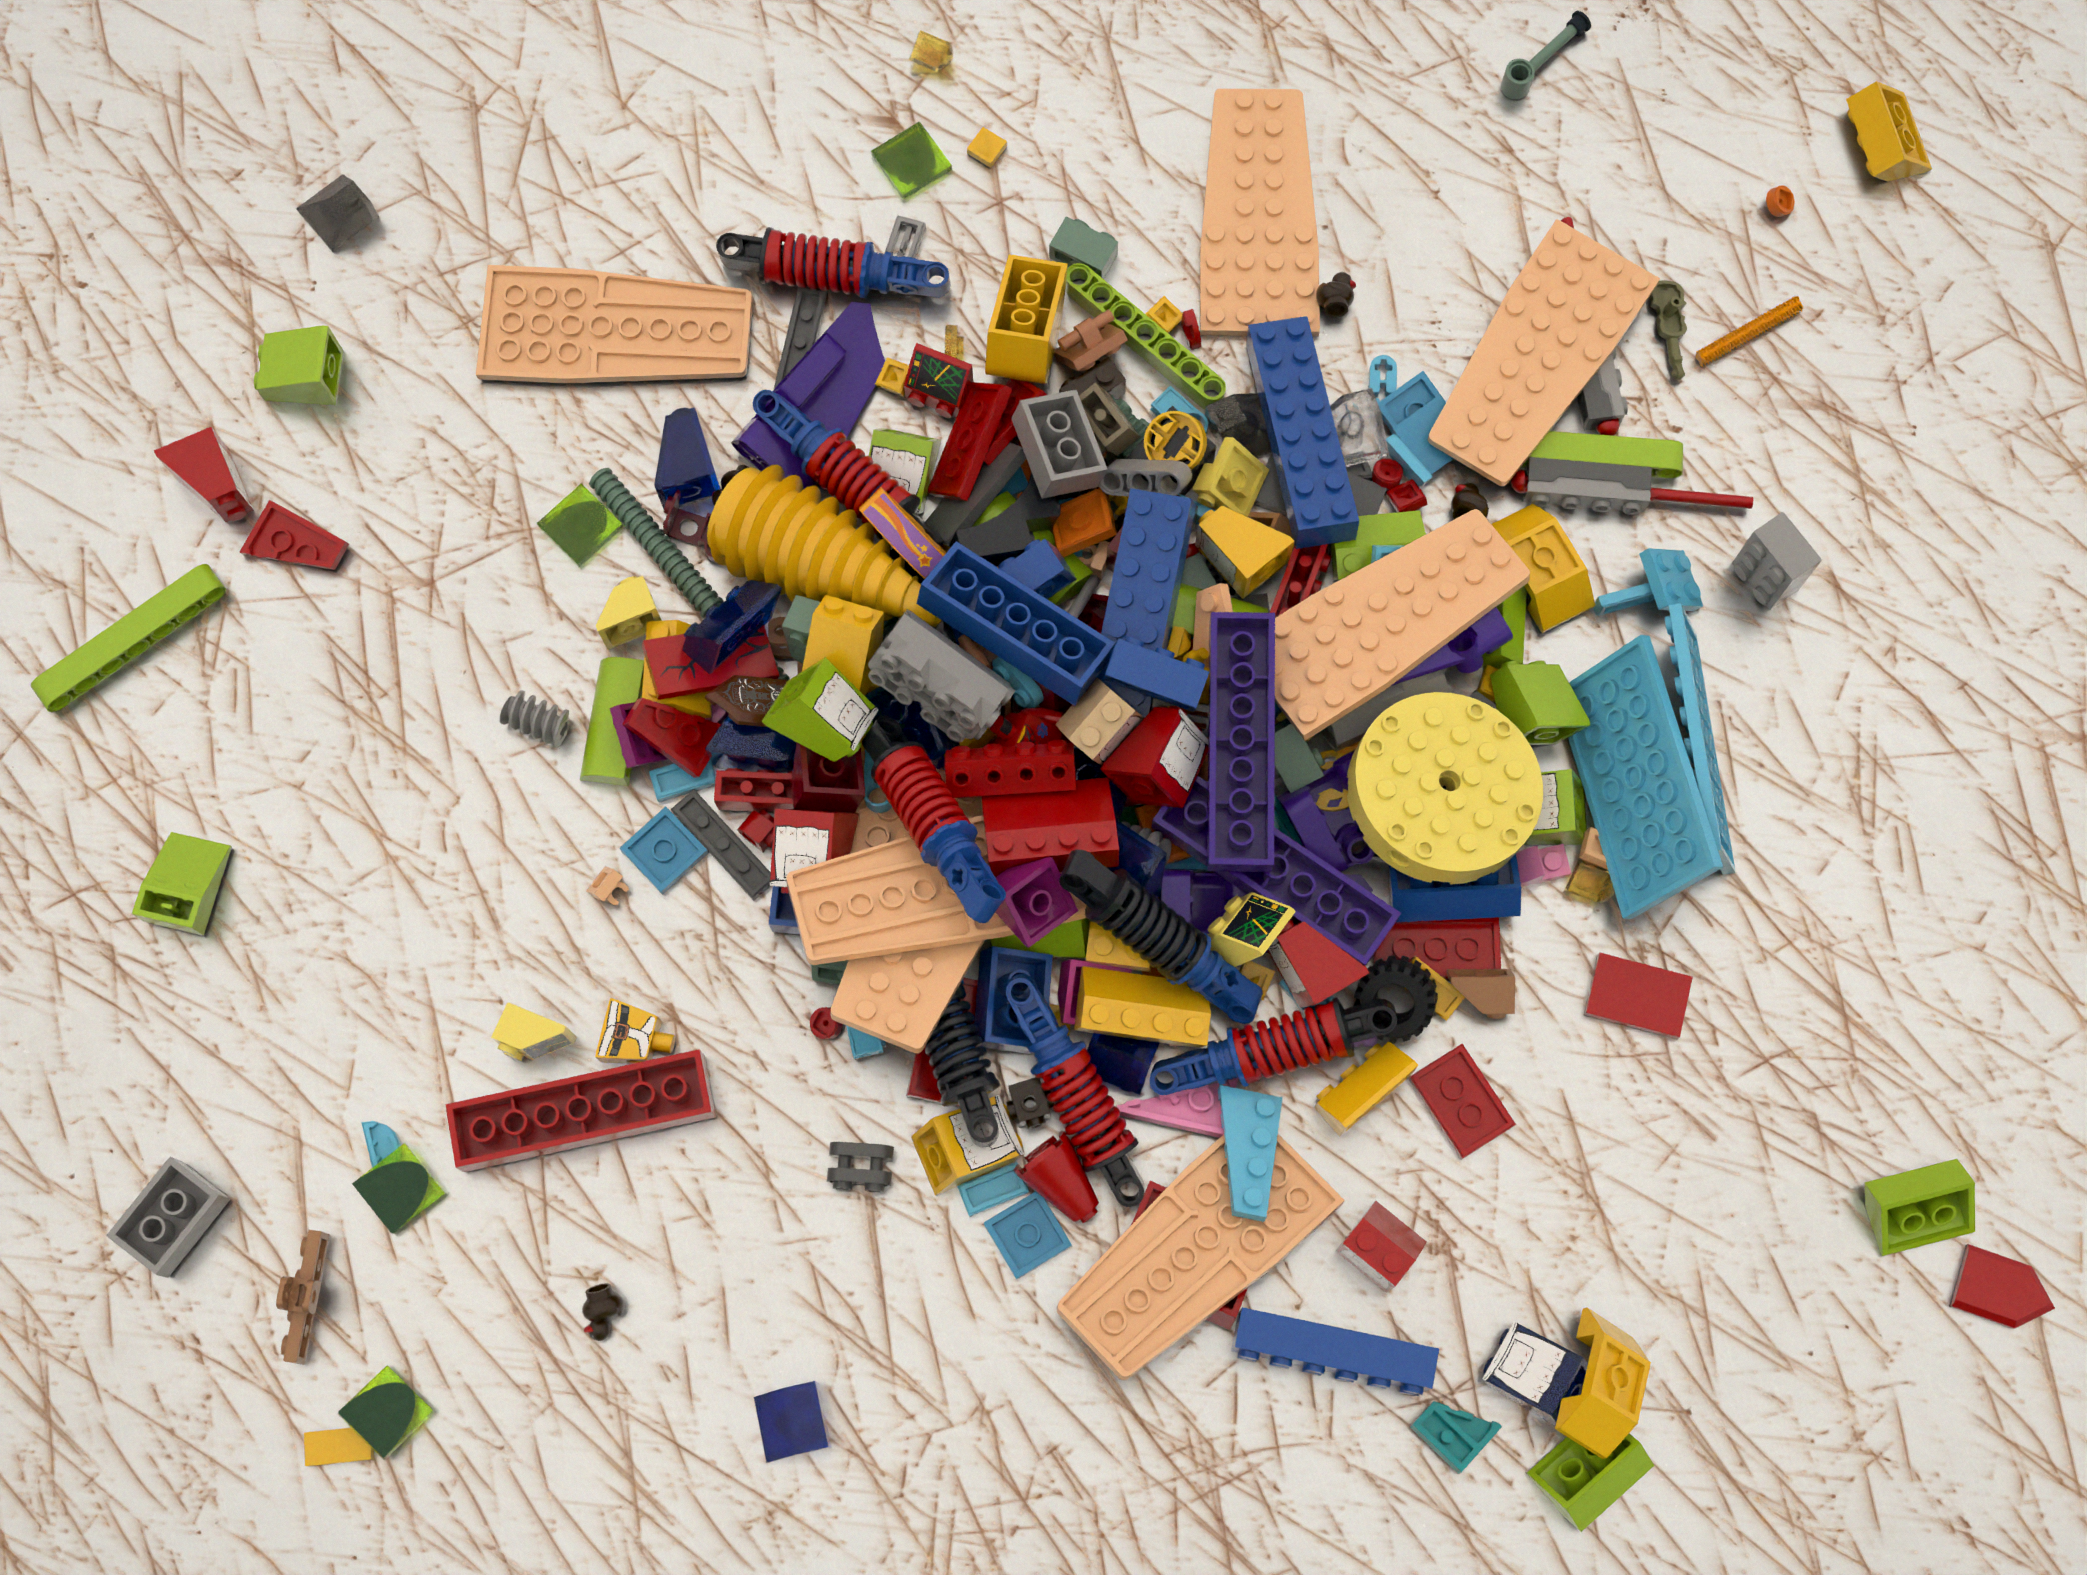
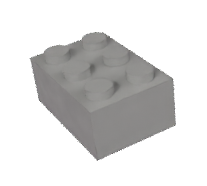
(1059, 443)
(1776, 561)
(168, 1217)

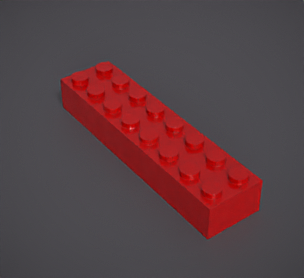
(580, 1111)

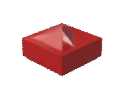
(1406, 497)

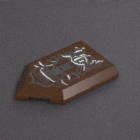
(746, 698)

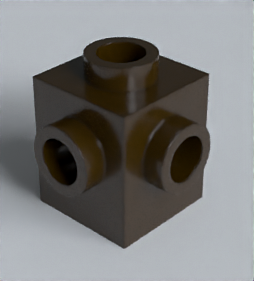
(1024, 1092)

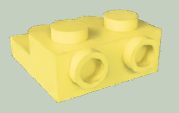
(1231, 479)

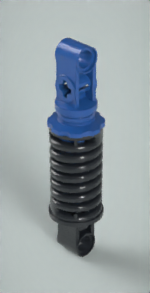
(1158, 934)
(956, 1055)

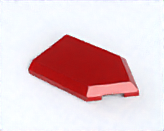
(1999, 1289)

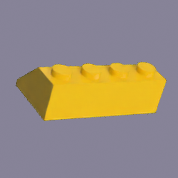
(1141, 1008)

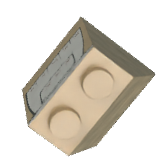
(1099, 722)

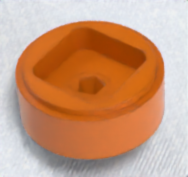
(1780, 201)

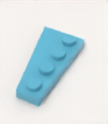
(1250, 1138)

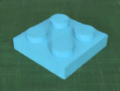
(1671, 578)

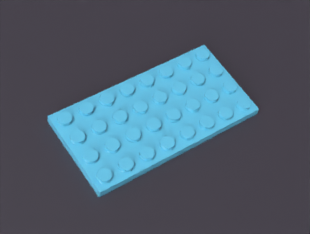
(1697, 722)
(1640, 781)

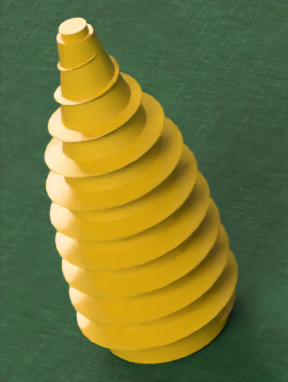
(791, 538)

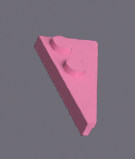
(1188, 1109)

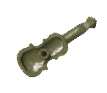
(1668, 301)

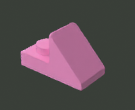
(1542, 864)

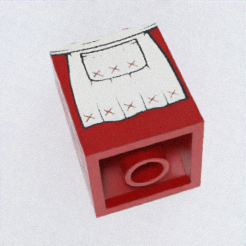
(209, 472)
(1159, 759)
(807, 839)
(1312, 964)
(1382, 1247)

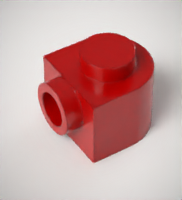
(758, 829)

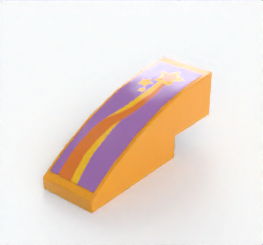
(902, 532)

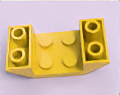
(1557, 573)
(1610, 1391)

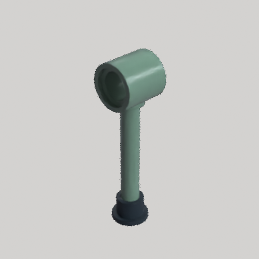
(1526, 69)

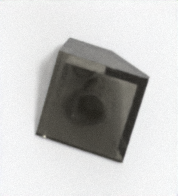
(338, 212)
(1242, 419)

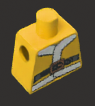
(631, 1035)

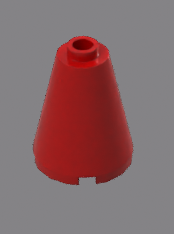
(1060, 1178)

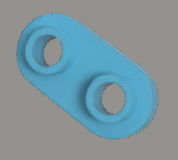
(1027, 691)

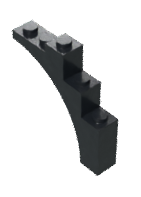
(1013, 528)

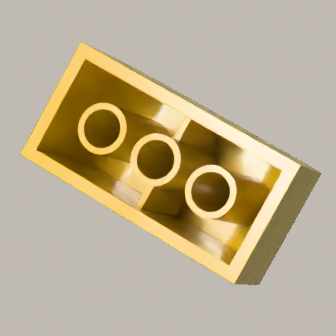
(1026, 319)

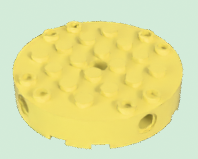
(1488, 797)

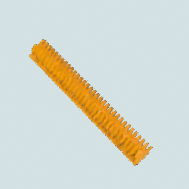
(1749, 331)

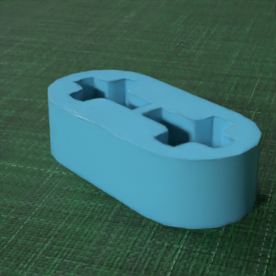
(1390, 381)

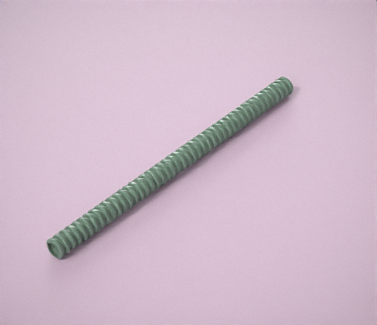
(657, 544)

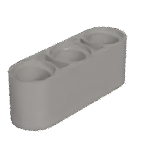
(1156, 472)

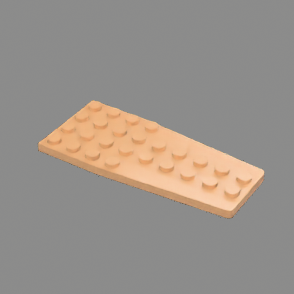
(1258, 215)
(609, 327)
(1540, 351)
(1388, 619)
(885, 904)
(905, 992)
(1191, 1257)

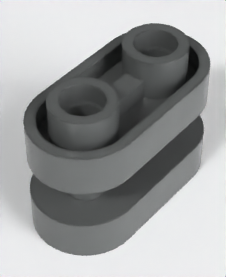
(844, 1177)

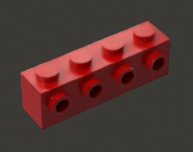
(1301, 577)
(1010, 769)
(753, 790)

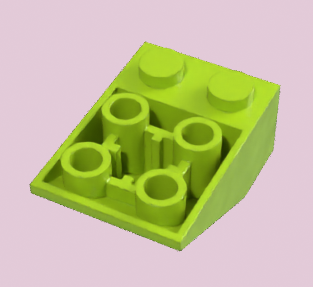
(182, 884)

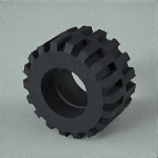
(1414, 980)

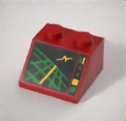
(937, 381)

